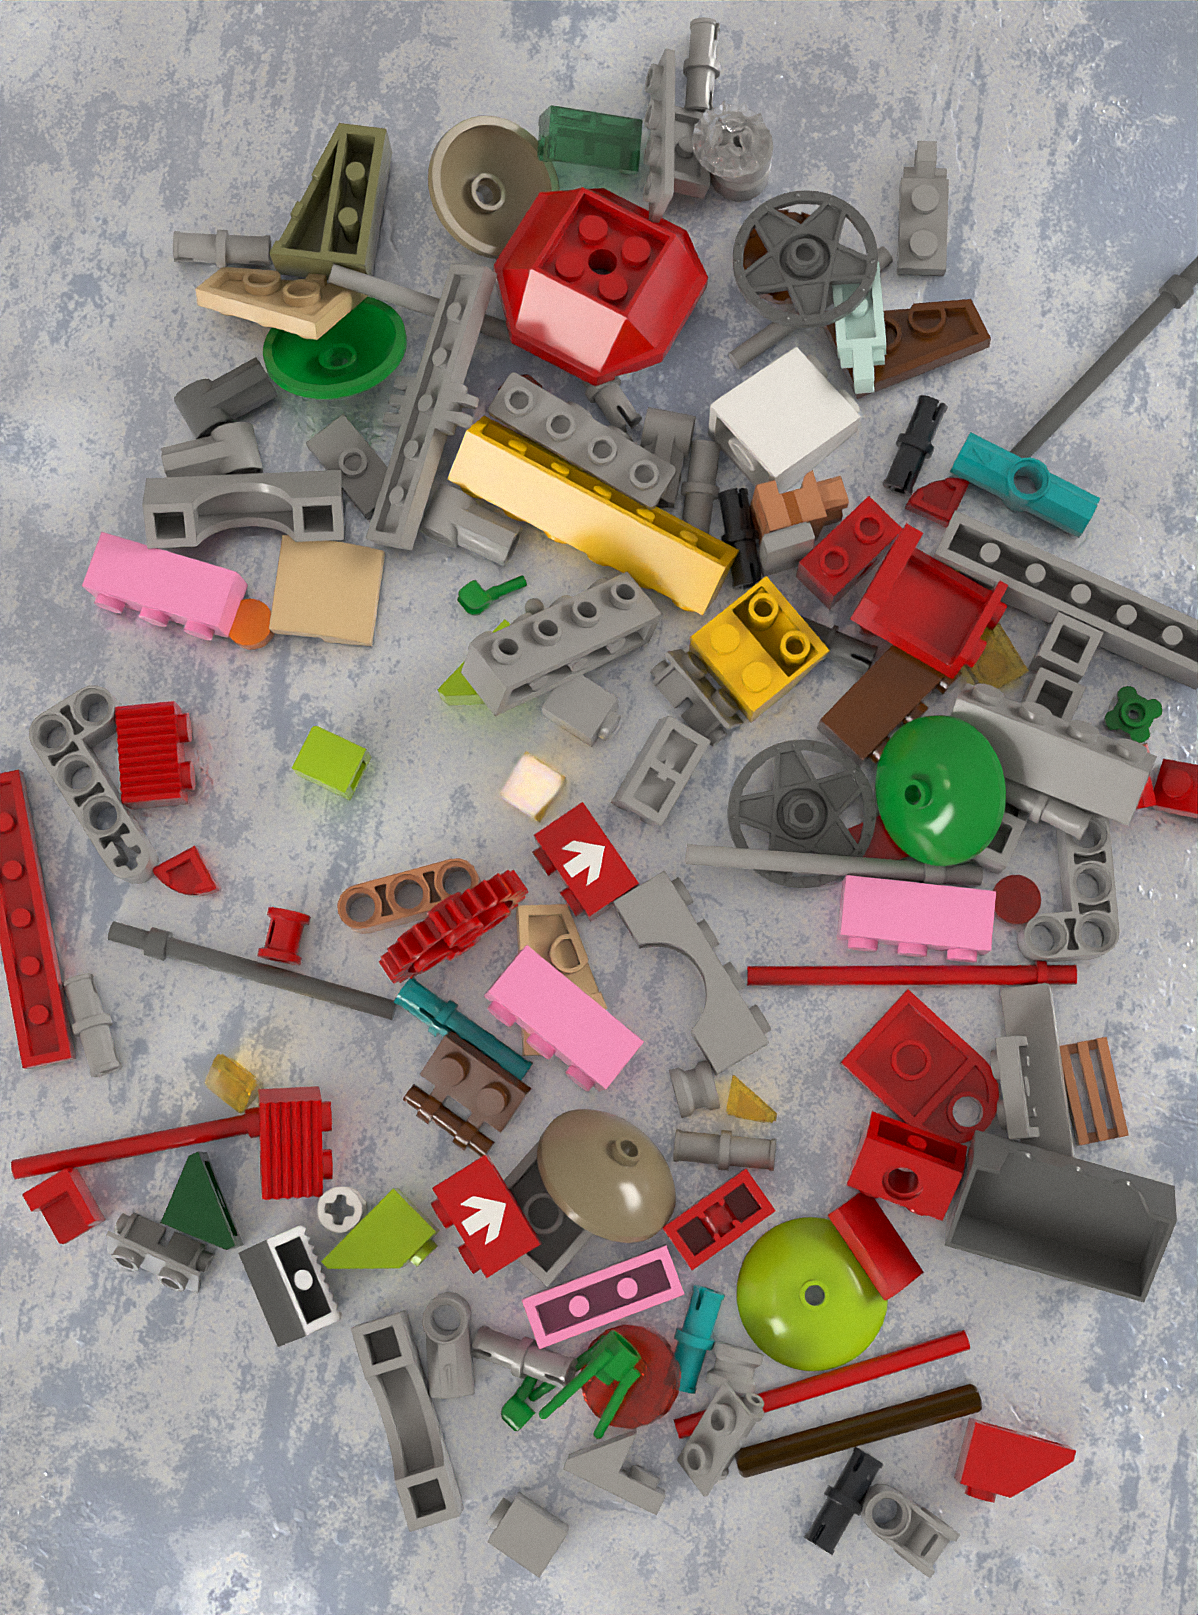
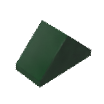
(200, 1205)

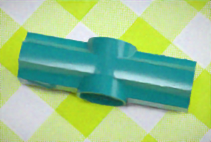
(1054, 498)

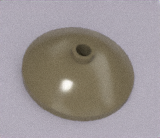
(500, 164)
(606, 1175)

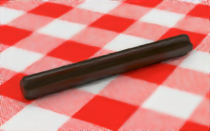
(858, 1430)

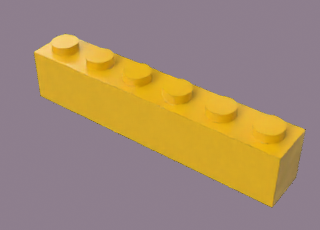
(591, 516)

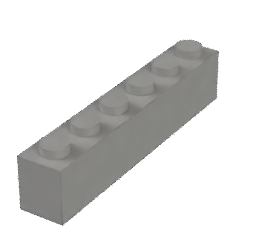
(1048, 585)

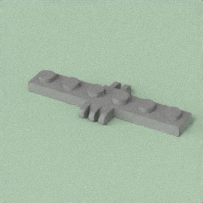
(431, 406)

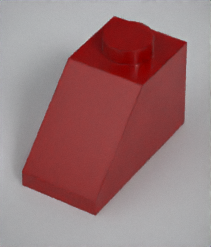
(1006, 1460)

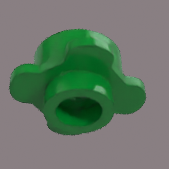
(1119, 717)

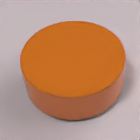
(251, 625)

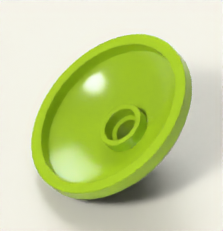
(774, 1301)

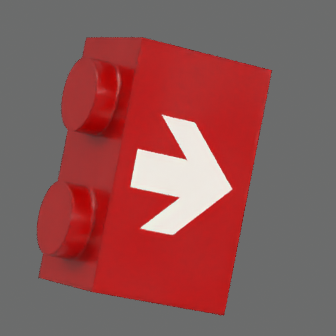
(584, 861)
(484, 1216)

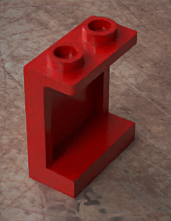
(929, 607)

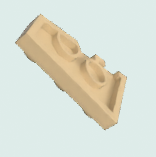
(261, 296)
(555, 938)

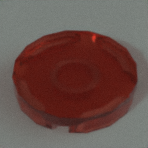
(651, 1393)

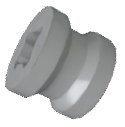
(694, 1088)
(734, 1366)

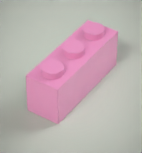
(164, 586)
(916, 917)
(562, 1020)
(602, 1296)

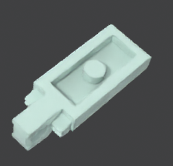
(861, 334)

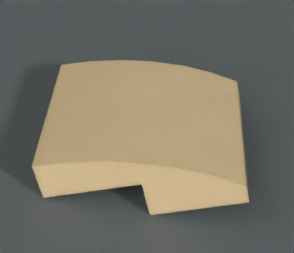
(327, 591)

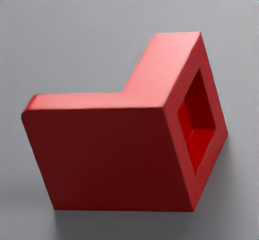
(65, 1204)

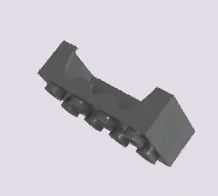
(1061, 1216)

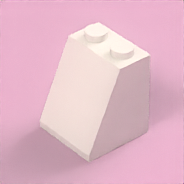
(783, 420)

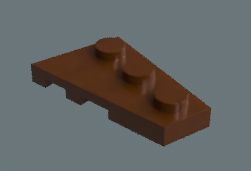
(923, 340)

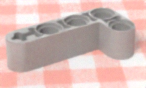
(100, 791)
(1076, 907)

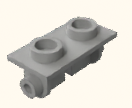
(687, 679)
(140, 1248)
(719, 1436)

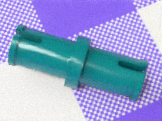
(696, 1334)

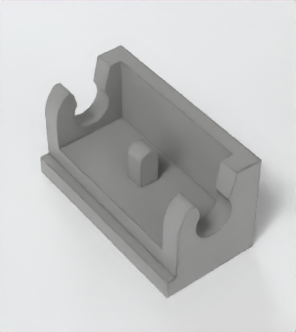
(661, 771)

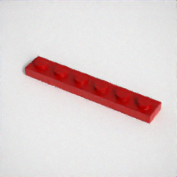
(28, 936)

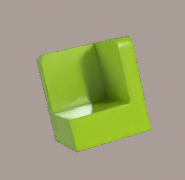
(331, 762)

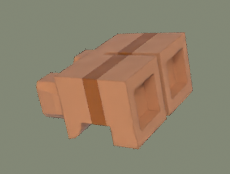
(814, 502)

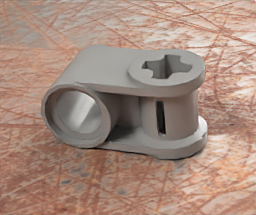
(913, 1531)

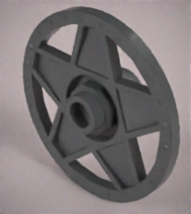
(805, 259)
(801, 809)

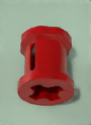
(284, 936)

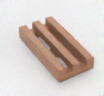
(1110, 1086)

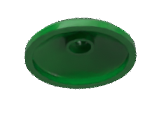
(343, 361)
(958, 787)

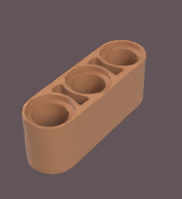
(386, 890)

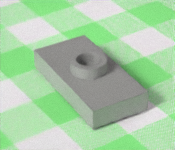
(362, 470)

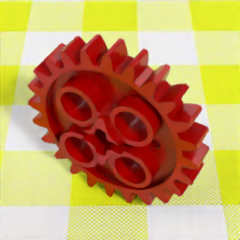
(453, 926)

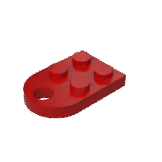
(923, 1069)

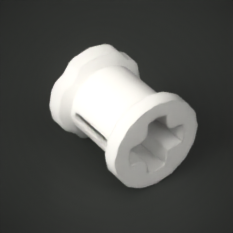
(331, 1220)

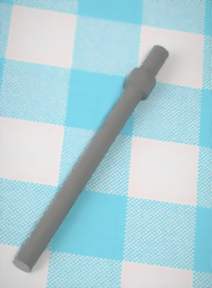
(833, 865)

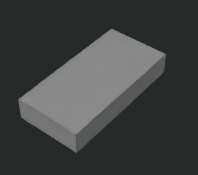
(785, 548)

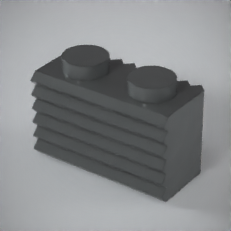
(290, 1285)

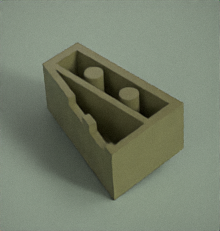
(341, 207)

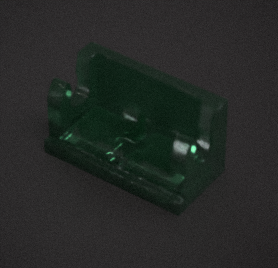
(590, 139)

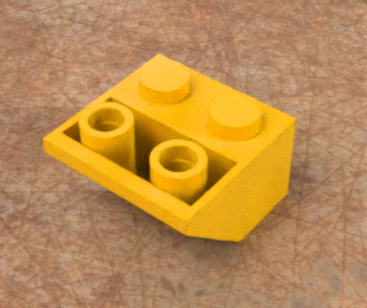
(758, 648)

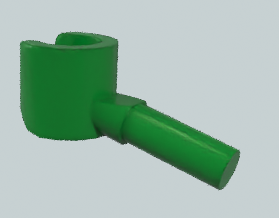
(477, 600)
(516, 1410)

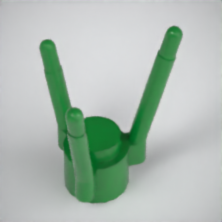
(608, 1360)

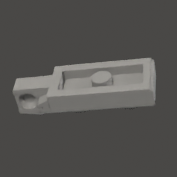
(923, 215)

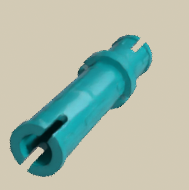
(444, 1016)

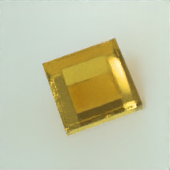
(533, 786)
(232, 1082)
(746, 1104)

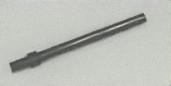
(1173, 294)
(161, 944)

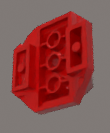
(587, 319)

